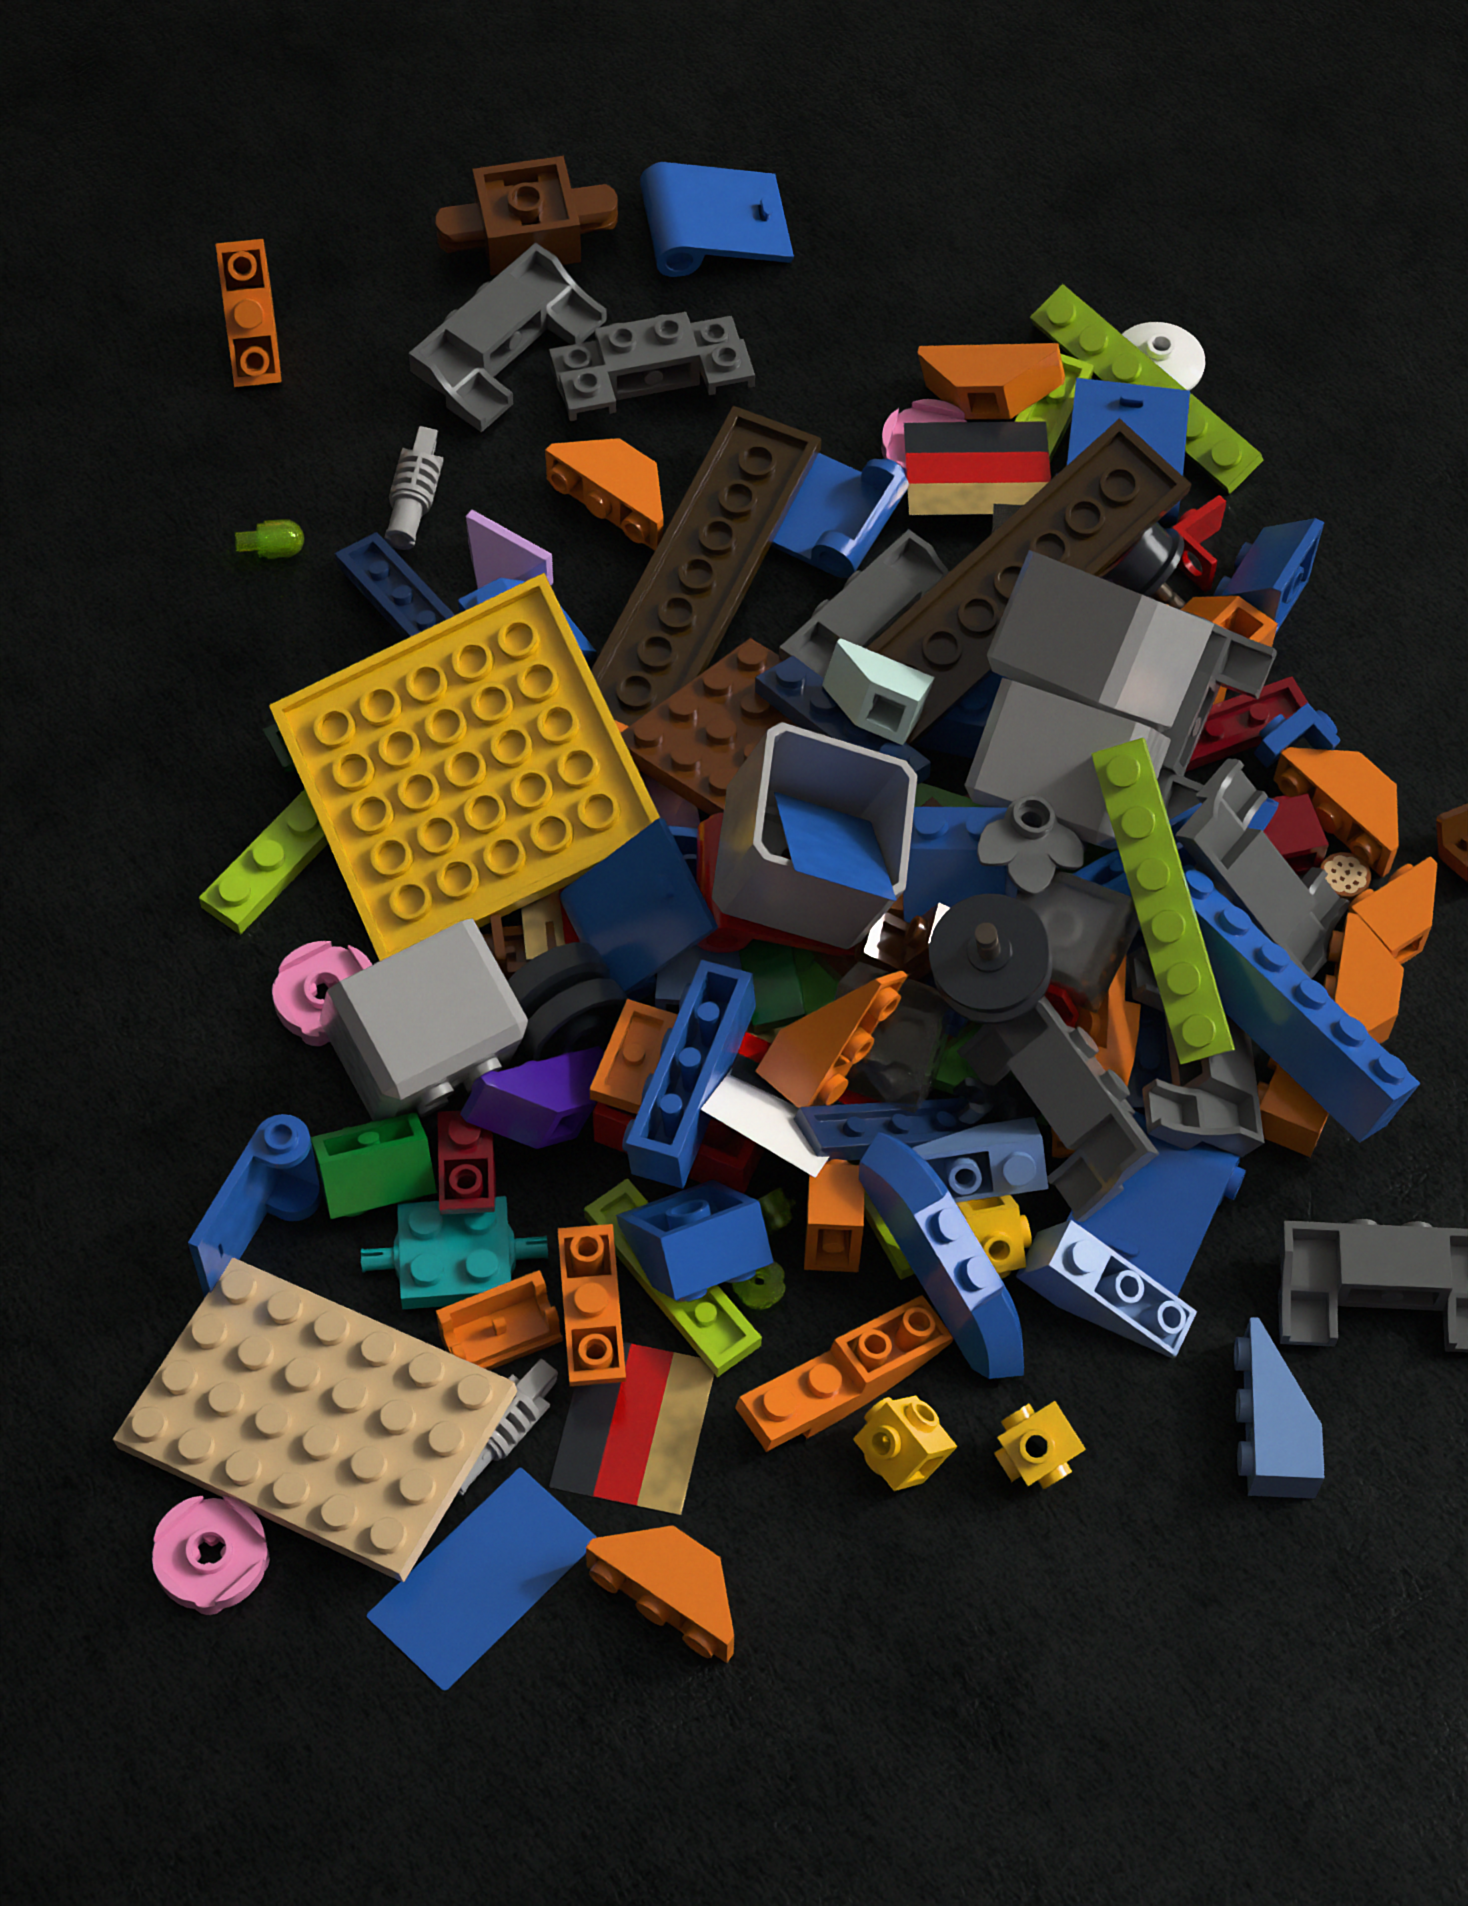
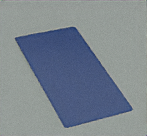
(834, 846)
(481, 1578)

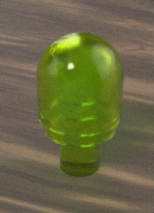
(272, 539)

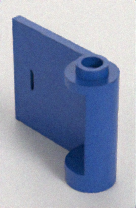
(712, 213)
(1151, 412)
(840, 513)
(639, 909)
(271, 1177)
(1167, 1208)

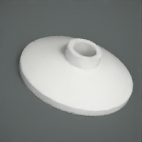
(1171, 350)

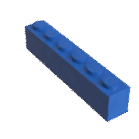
(1297, 1018)

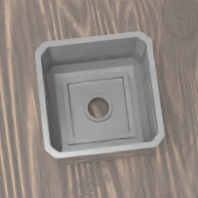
(1097, 643)
(1044, 749)
(762, 885)
(424, 1023)

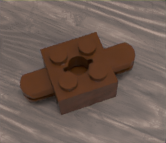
(520, 194)

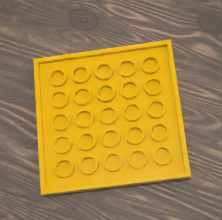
(465, 768)

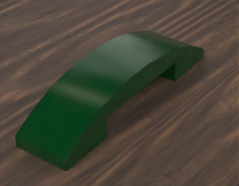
(775, 984)

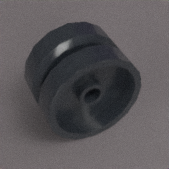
(567, 1001)

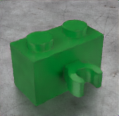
(373, 1165)

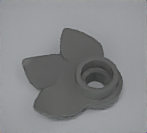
(1029, 851)

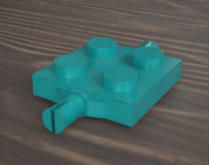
(451, 1254)

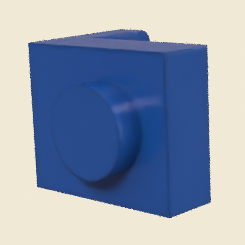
(1285, 733)

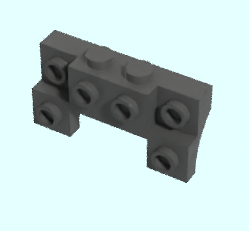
(496, 328)
(649, 359)
(868, 602)
(1225, 662)
(1254, 873)
(1073, 1095)
(1208, 1097)
(1370, 1268)

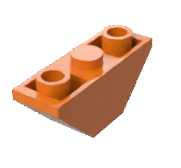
(249, 312)
(991, 378)
(612, 483)
(1348, 798)
(1364, 978)
(591, 1305)
(671, 1582)

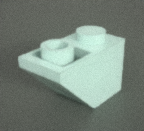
(876, 690)

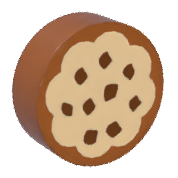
(1347, 874)

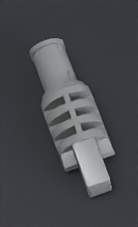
(413, 489)
(518, 1418)

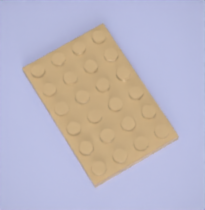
(317, 1418)

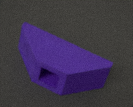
(538, 1100)

